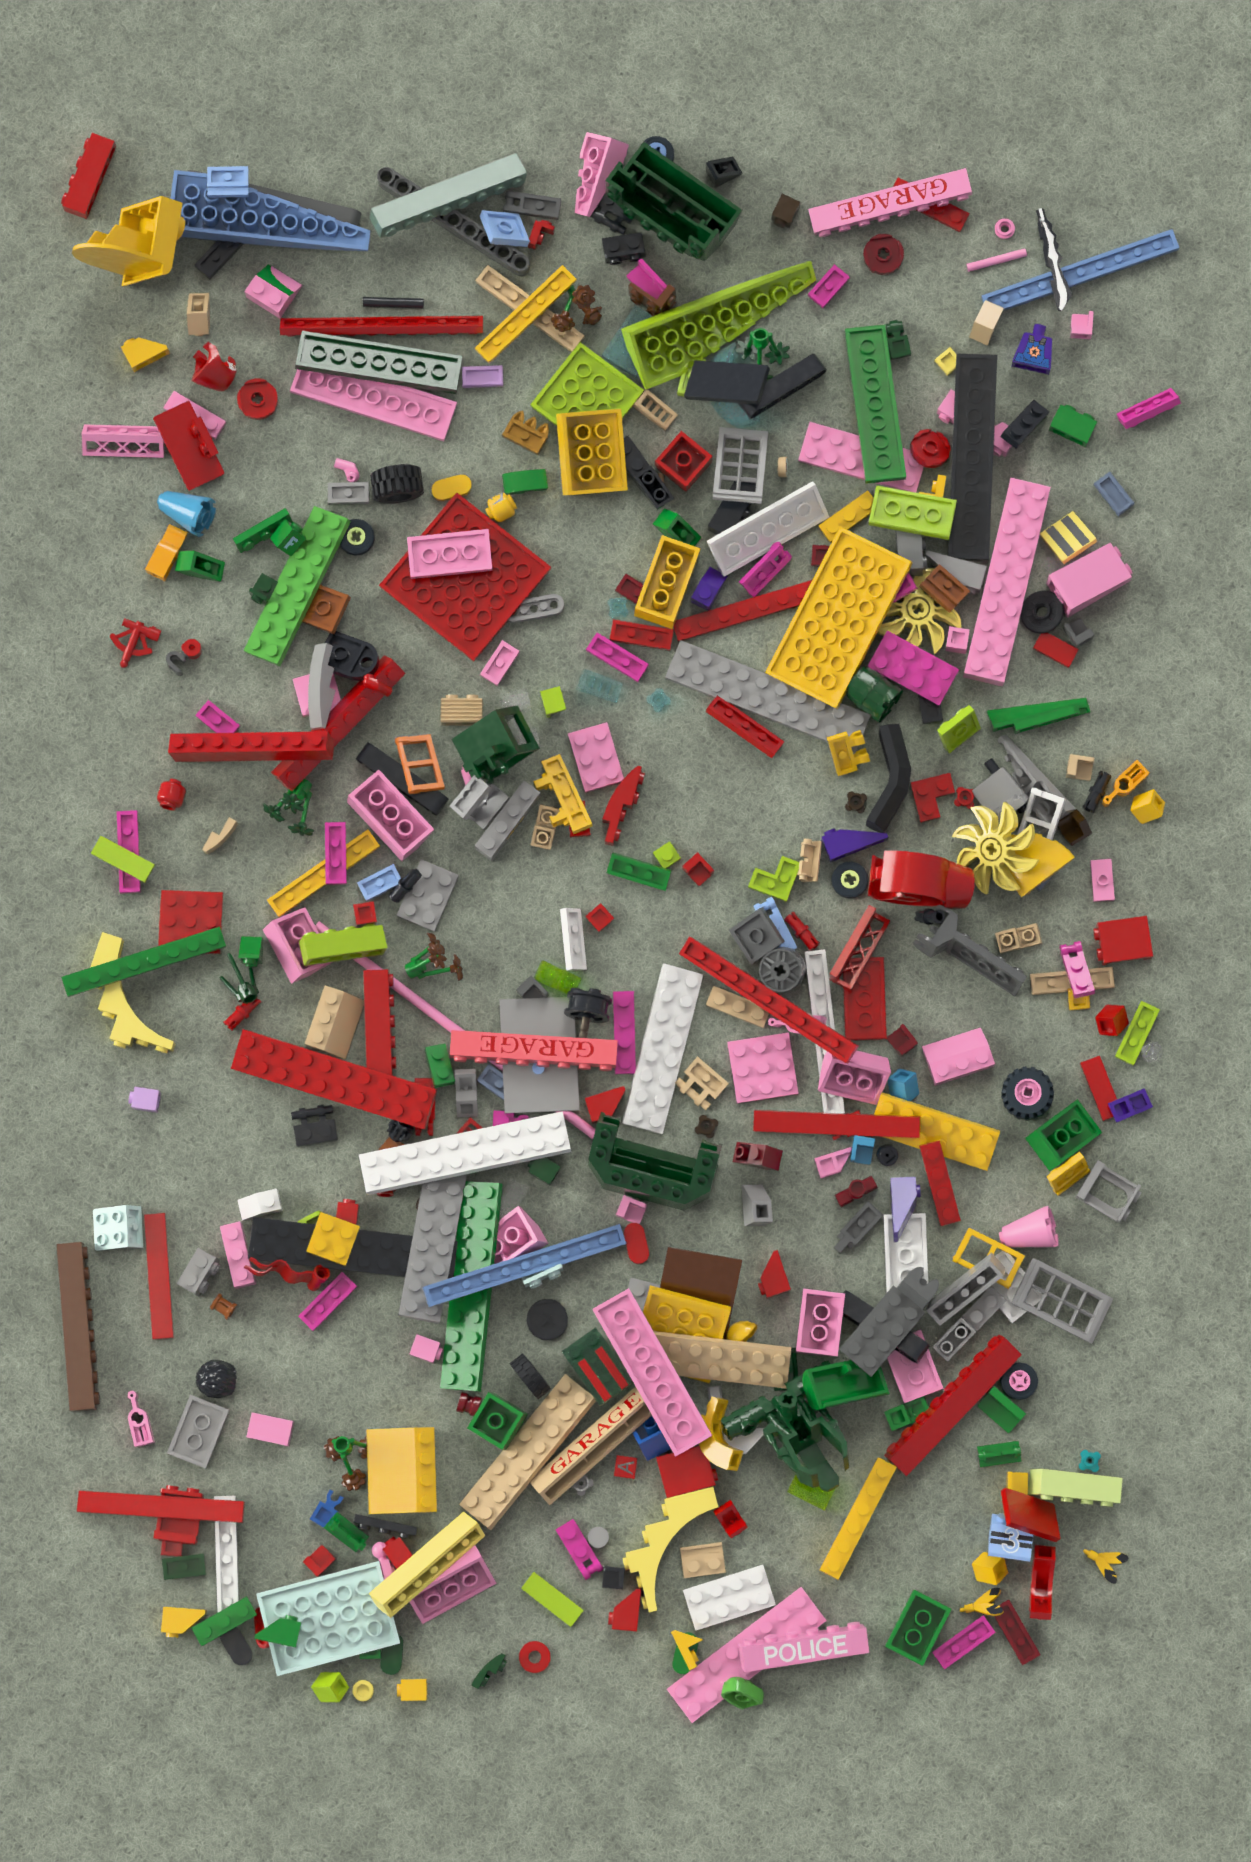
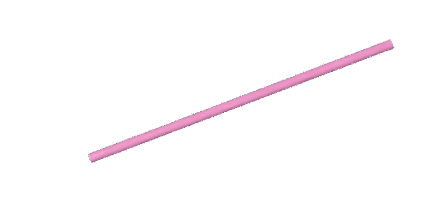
(450, 1025)

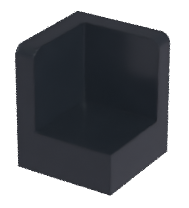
(613, 1577)

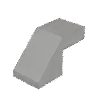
(466, 1093)

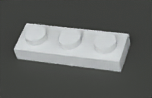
(573, 939)

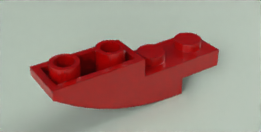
(623, 796)

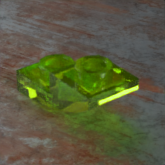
(556, 978)

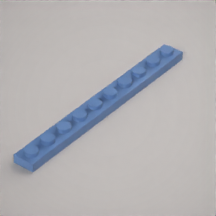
(1086, 270)
(524, 1265)

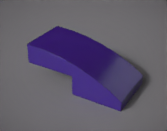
(1130, 1105)

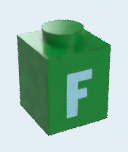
(288, 537)

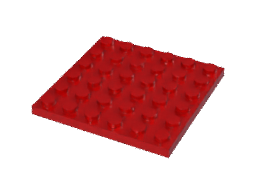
(469, 606)

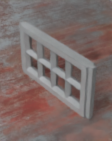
(737, 495)
(1028, 1283)

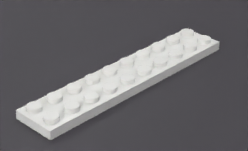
(464, 1153)

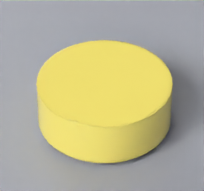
(363, 1690)

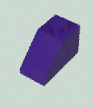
(708, 589)

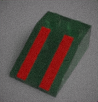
(597, 1366)

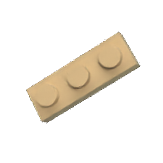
(737, 1007)

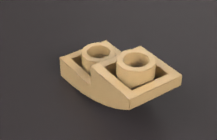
(543, 830)
(1018, 938)

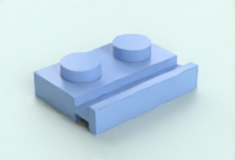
(227, 181)

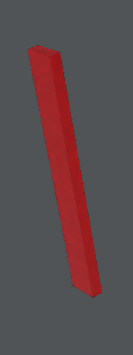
(836, 1123)
(160, 1506)

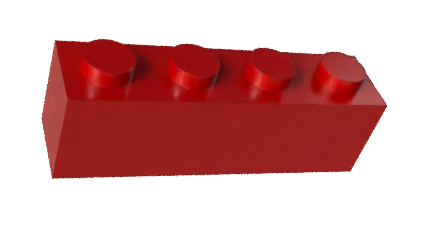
(89, 175)

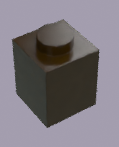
(785, 211)

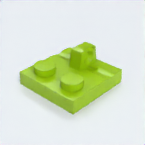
(959, 728)

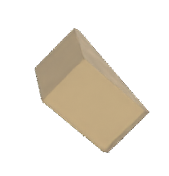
(986, 322)

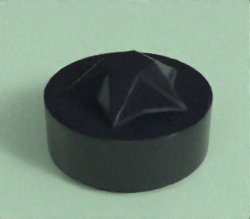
(887, 1155)

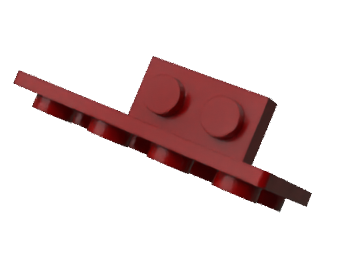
(189, 445)

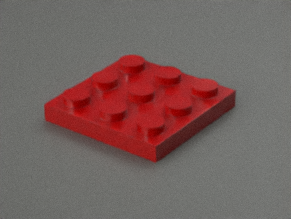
(188, 914)

